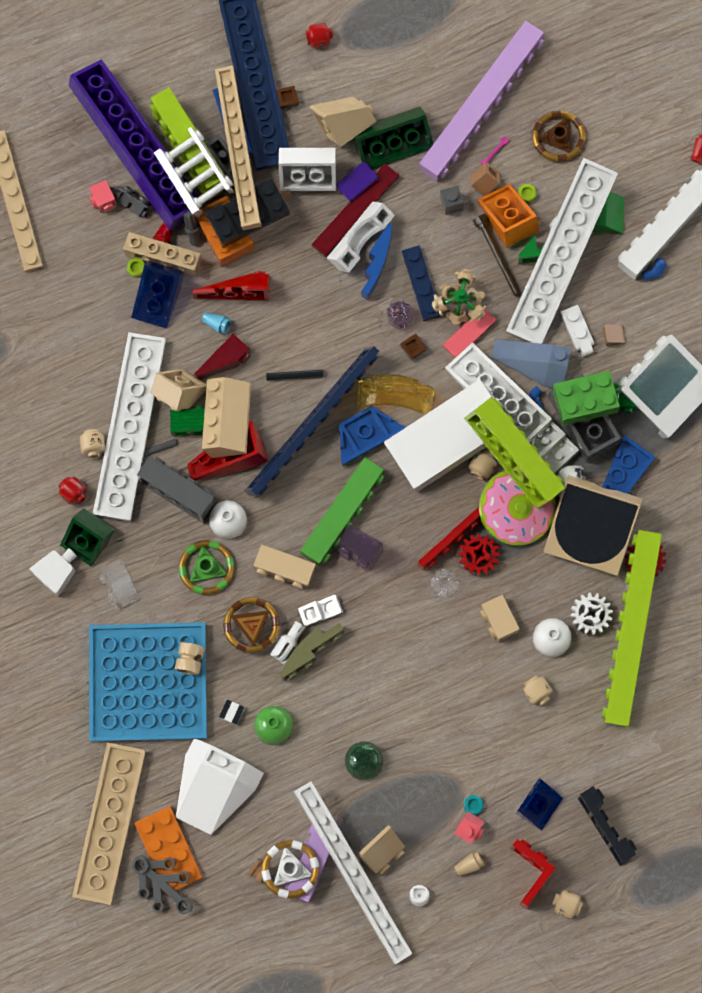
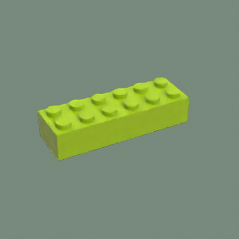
(175, 125)
(514, 452)

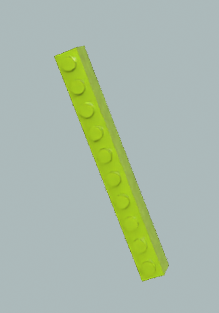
(633, 627)

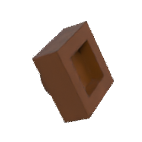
(287, 97)
(413, 346)

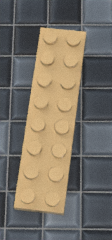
(109, 824)

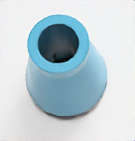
(217, 322)

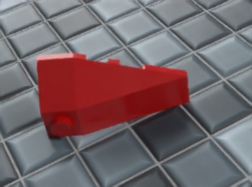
(246, 287)
(206, 467)

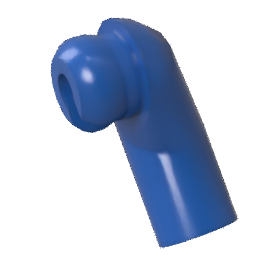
(657, 271)

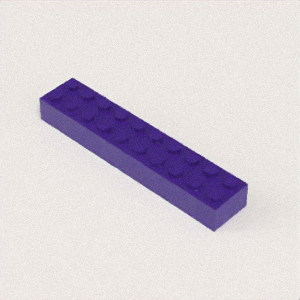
(129, 139)

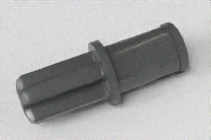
(192, 228)

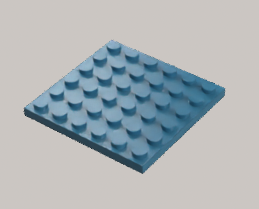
(136, 686)

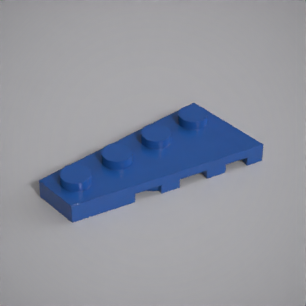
(627, 466)

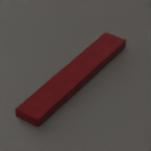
(351, 213)

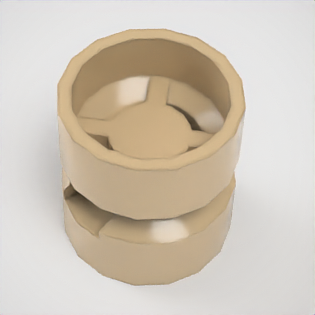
(189, 658)

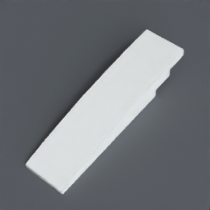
(527, 415)

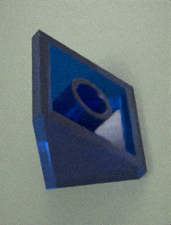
(539, 804)

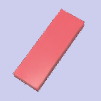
(468, 333)

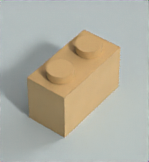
(499, 618)

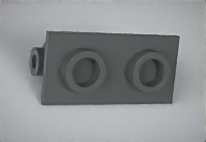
(139, 203)

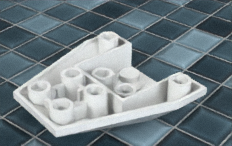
(213, 786)

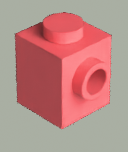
(102, 197)
(470, 828)

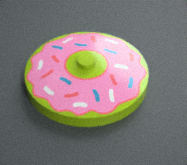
(510, 514)

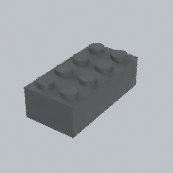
(591, 435)
(176, 489)

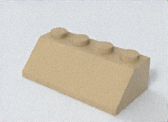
(226, 417)

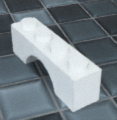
(370, 222)

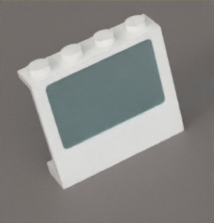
(665, 385)

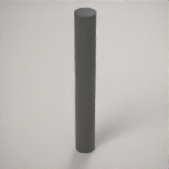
(160, 447)

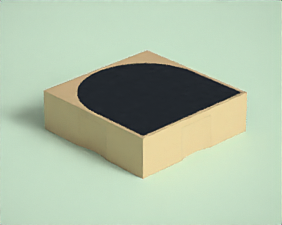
(592, 525)

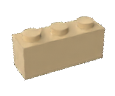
(284, 567)

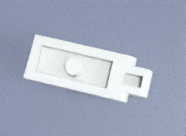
(578, 330)

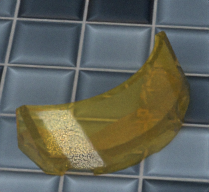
(395, 390)

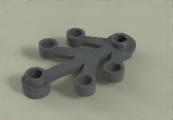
(160, 882)

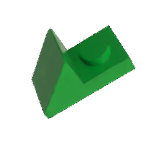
(530, 253)

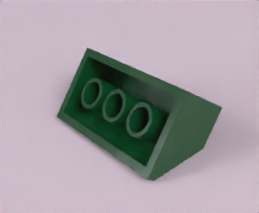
(394, 138)

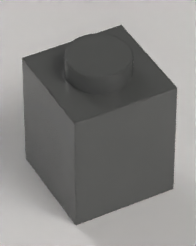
(451, 200)

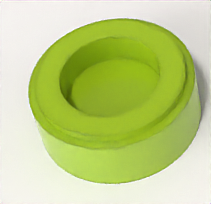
(527, 193)
(135, 267)

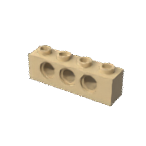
(162, 253)

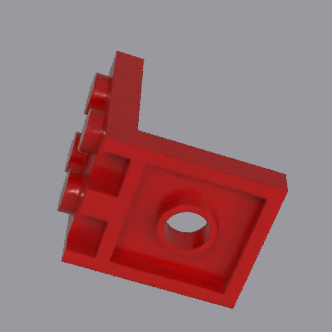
(539, 861)

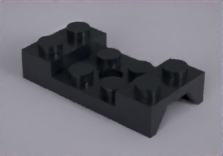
(226, 217)
(591, 802)

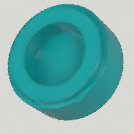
(473, 804)

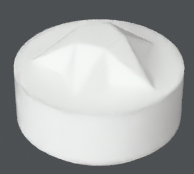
(419, 895)

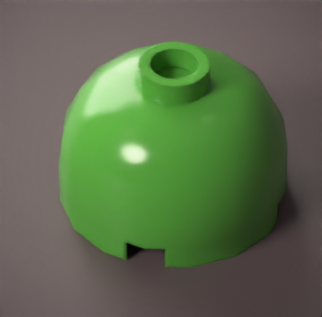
(273, 725)

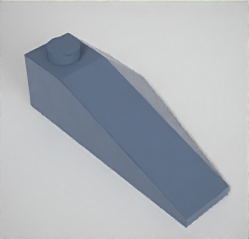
(537, 361)

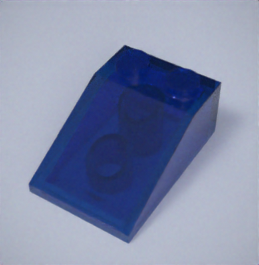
(157, 294)

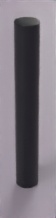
(294, 374)

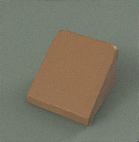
(613, 334)

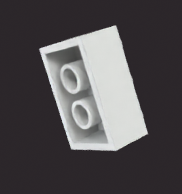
(307, 169)

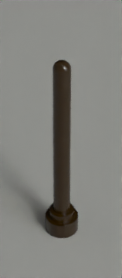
(481, 223)

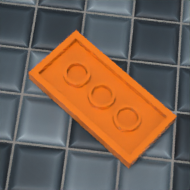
(165, 839)

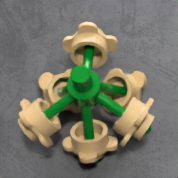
(451, 293)

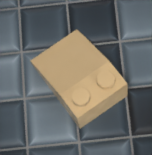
(382, 851)

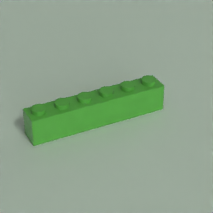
(342, 511)

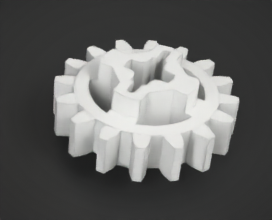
(586, 603)

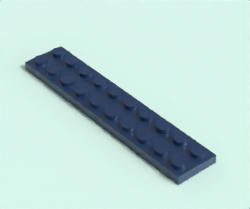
(254, 81)
(308, 426)

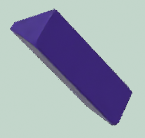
(356, 181)

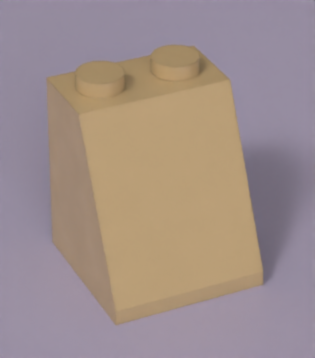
(343, 118)

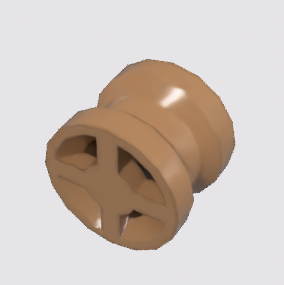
(255, 871)

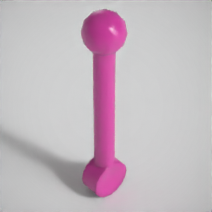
(504, 141)

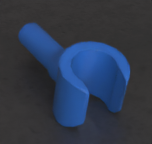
(534, 394)

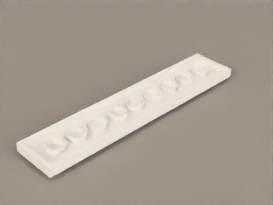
(561, 252)
(129, 427)

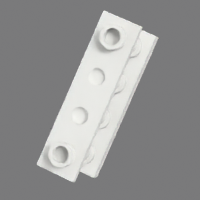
(176, 173)

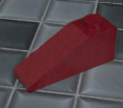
(226, 357)

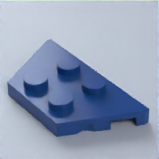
(365, 432)

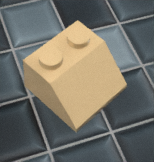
(177, 388)

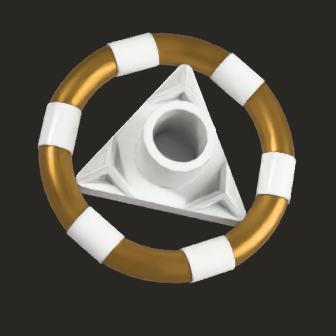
(290, 869)

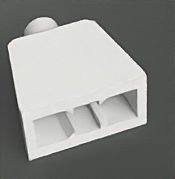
(55, 570)

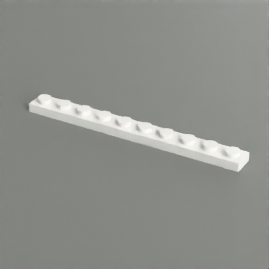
(352, 872)

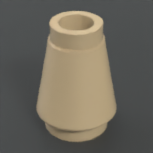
(470, 864)

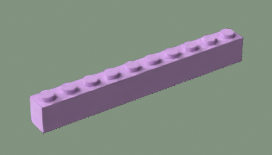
(481, 101)

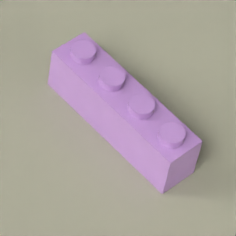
(322, 855)

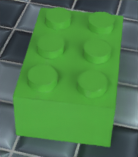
(585, 398)

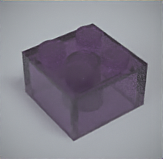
(360, 548)

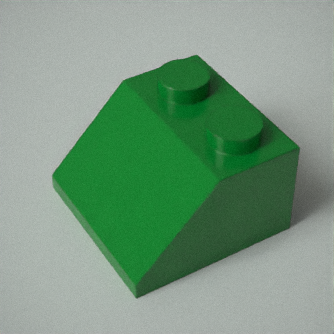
(611, 215)

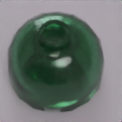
(364, 760)

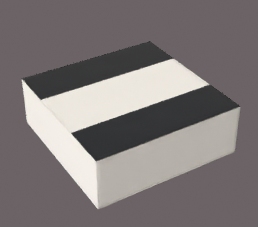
(231, 712)

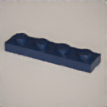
(420, 282)

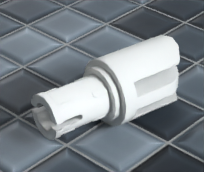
(287, 643)

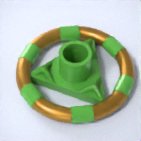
(206, 567)

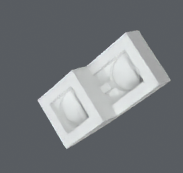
(321, 610)

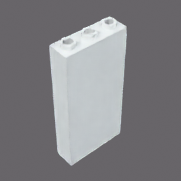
(439, 438)

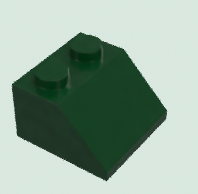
(87, 536)

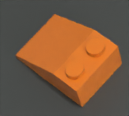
(509, 215)

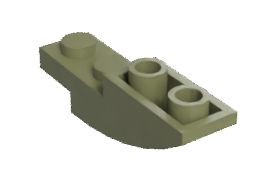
(303, 654)

